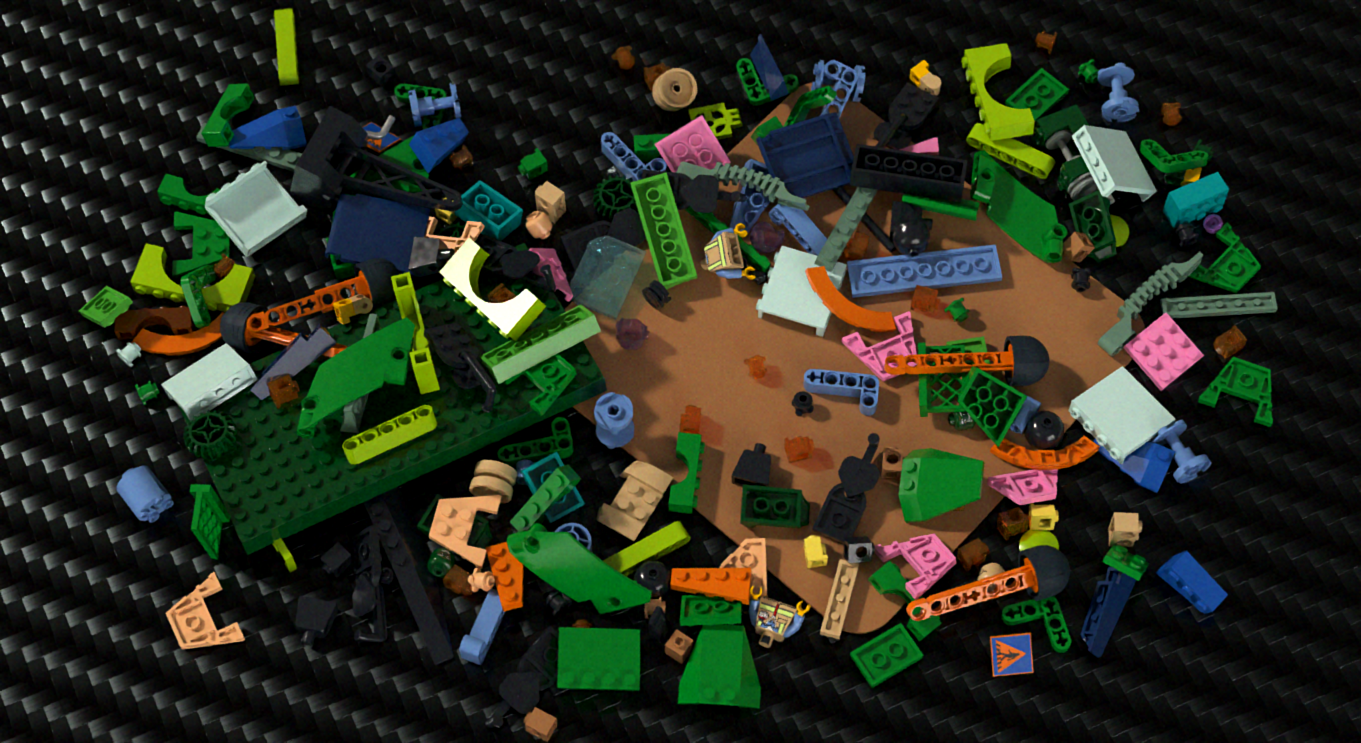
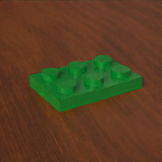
(1038, 94)
(709, 610)
(886, 655)

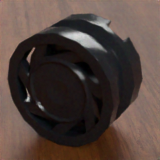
(656, 295)

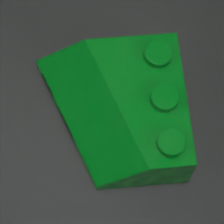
(990, 403)

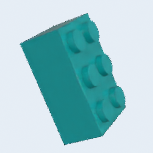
(1196, 200)
(492, 209)
(538, 473)

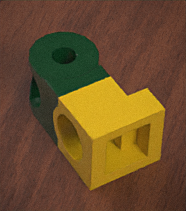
(1183, 177)

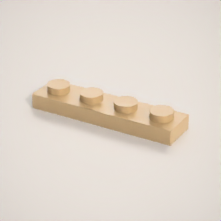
(839, 599)

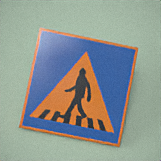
(382, 144)
(1011, 654)

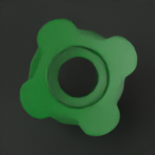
(1089, 71)
(958, 310)
(147, 391)

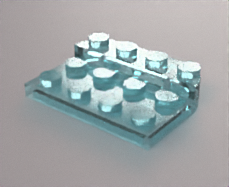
(606, 275)

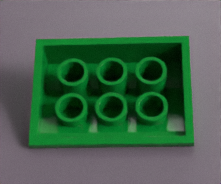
(598, 659)

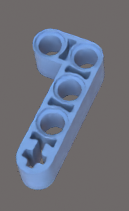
(841, 84)
(613, 147)
(800, 227)
(842, 389)
(476, 645)

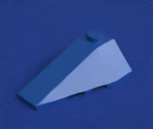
(276, 129)
(1145, 465)

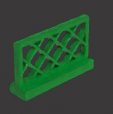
(965, 209)
(925, 383)
(208, 518)

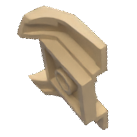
(635, 499)

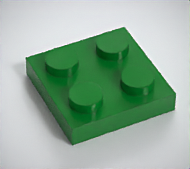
(1127, 563)

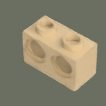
(550, 201)
(1124, 529)

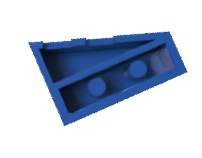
(438, 142)
(1192, 582)

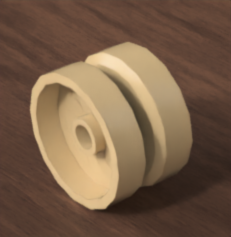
(674, 89)
(493, 479)

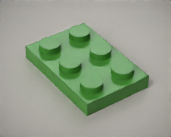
(106, 306)

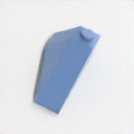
(756, 202)

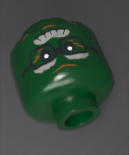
(961, 420)
(441, 562)

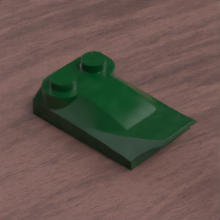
(1093, 219)
(773, 507)
(480, 534)

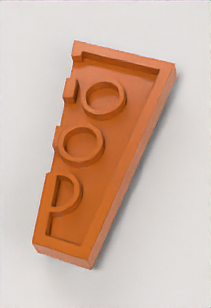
(508, 576)
(720, 582)

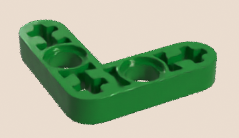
(760, 89)
(435, 92)
(810, 101)
(1172, 163)
(191, 286)
(1041, 612)

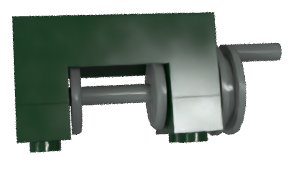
(1056, 132)

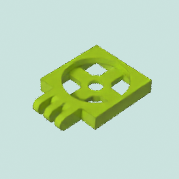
(730, 119)
(281, 547)

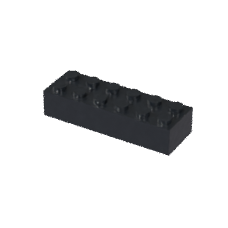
(908, 173)

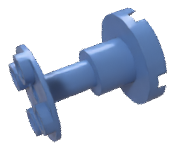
(821, 79)
(1119, 105)
(426, 106)
(614, 420)
(1184, 457)

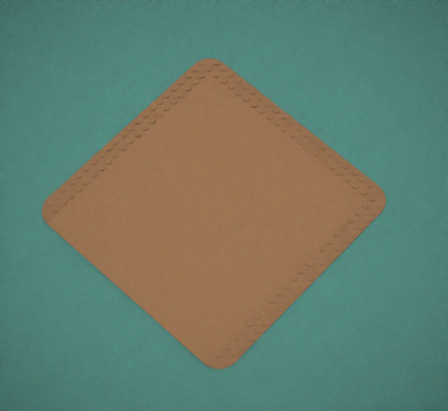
(714, 325)

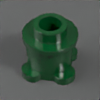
(1202, 147)

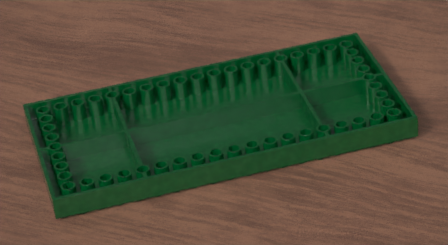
(287, 483)

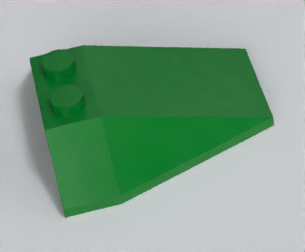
(938, 483)
(721, 669)

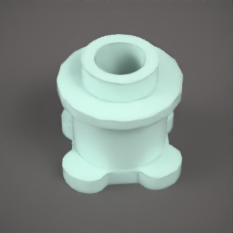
(129, 353)

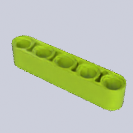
(286, 47)
(1012, 152)
(389, 434)
(649, 548)

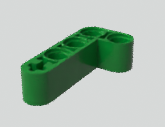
(535, 446)

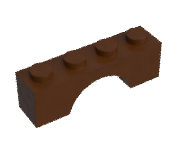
(132, 321)

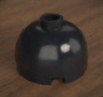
(911, 239)
(1044, 430)
(655, 577)

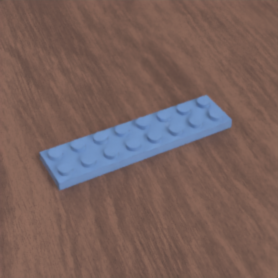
(927, 269)

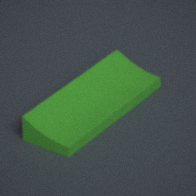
(663, 230)
(540, 343)

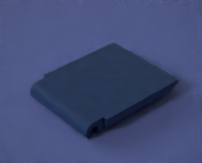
(809, 155)
(375, 228)

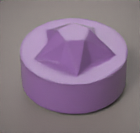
(1213, 223)

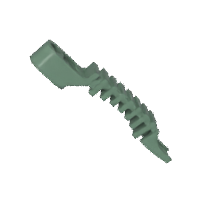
(770, 186)
(1122, 333)

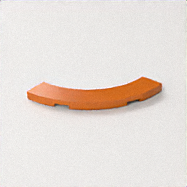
(844, 308)
(179, 344)
(1046, 459)

